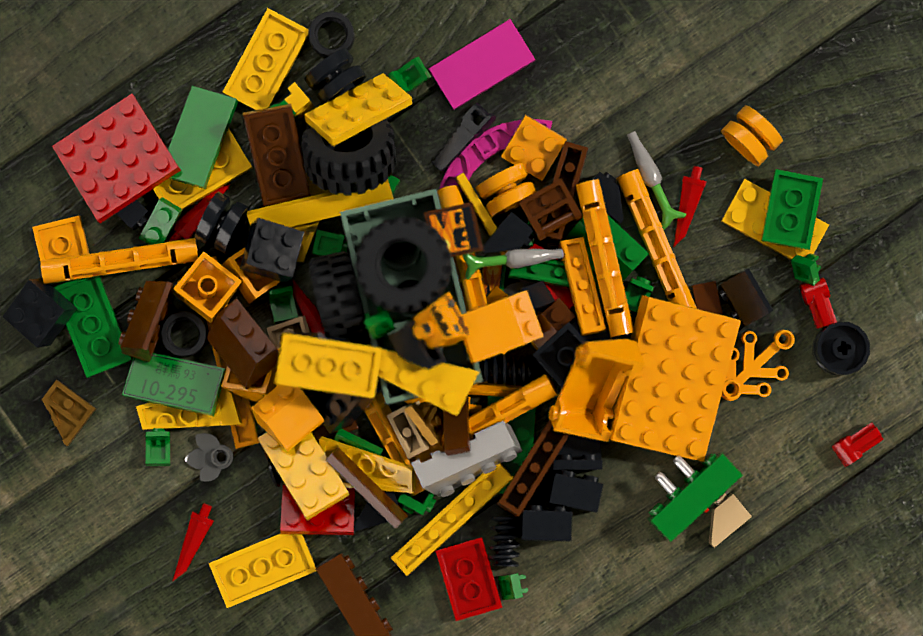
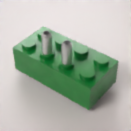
(694, 497)

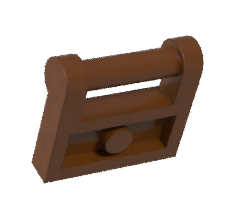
(546, 202)

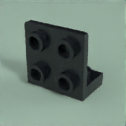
(579, 454)

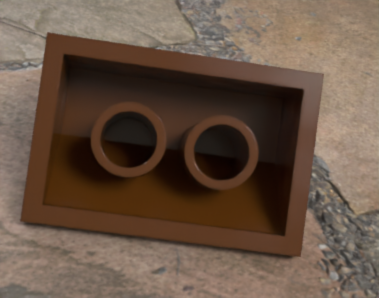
(147, 319)
(242, 344)

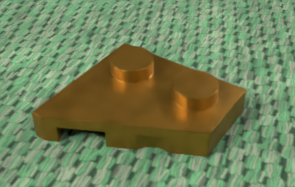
(67, 410)
(428, 420)

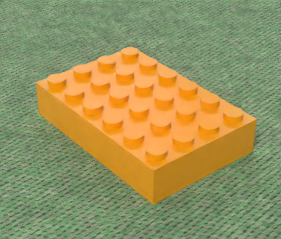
(681, 383)

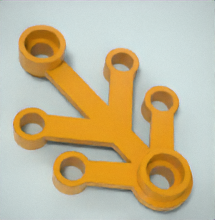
(753, 366)

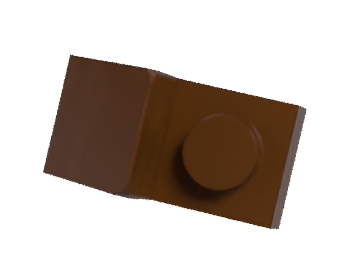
(552, 321)

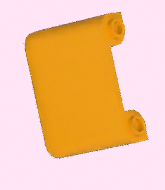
(594, 386)

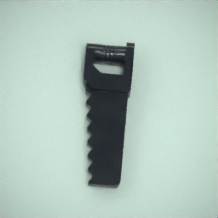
(464, 136)

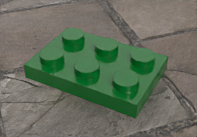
(792, 209)

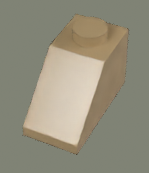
(407, 432)
(726, 518)

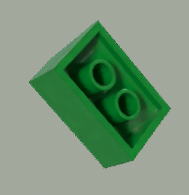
(628, 251)

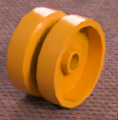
(752, 135)
(505, 188)

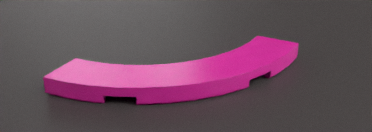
(481, 149)

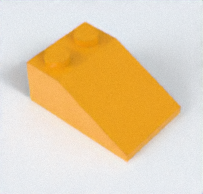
(501, 326)

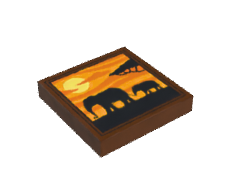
(457, 227)

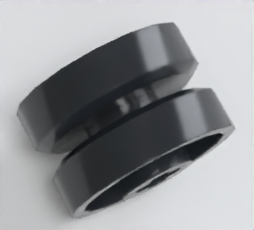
(335, 76)
(221, 222)
(855, 346)

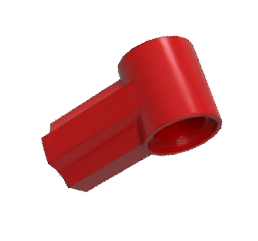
(819, 304)
(852, 447)

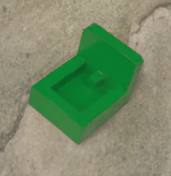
(410, 75)
(329, 243)
(634, 291)
(282, 304)
(157, 447)
(411, 504)

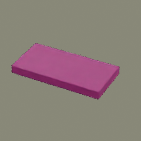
(482, 64)

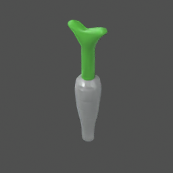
(652, 179)
(512, 258)

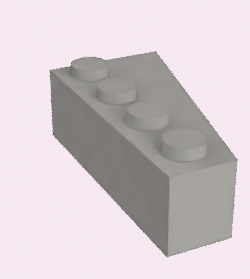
(487, 449)

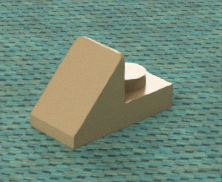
(295, 325)

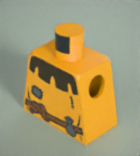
(441, 323)

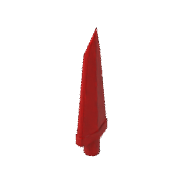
(690, 195)
(189, 222)
(308, 310)
(196, 532)

